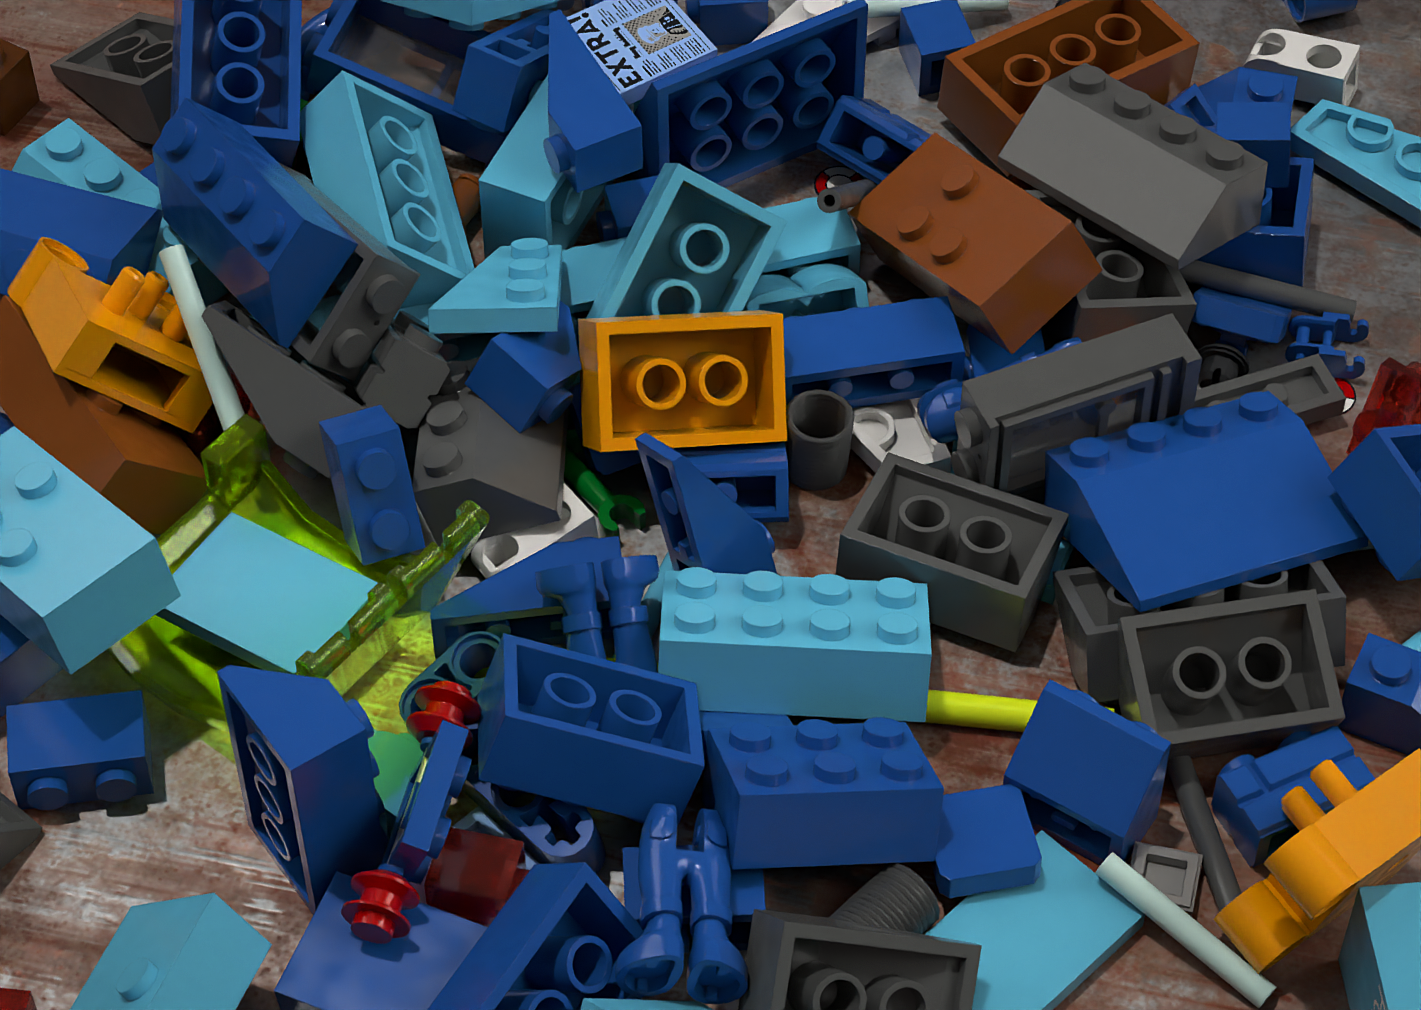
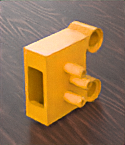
(113, 337)
(1328, 859)

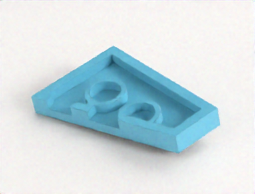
(1364, 154)
(505, 293)

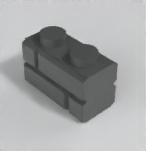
(403, 371)

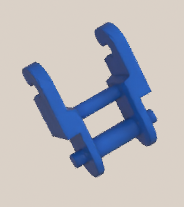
(1326, 330)

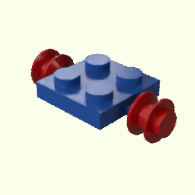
(421, 819)

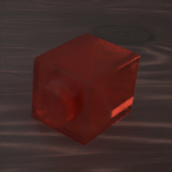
(475, 875)

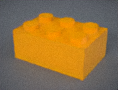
(683, 379)

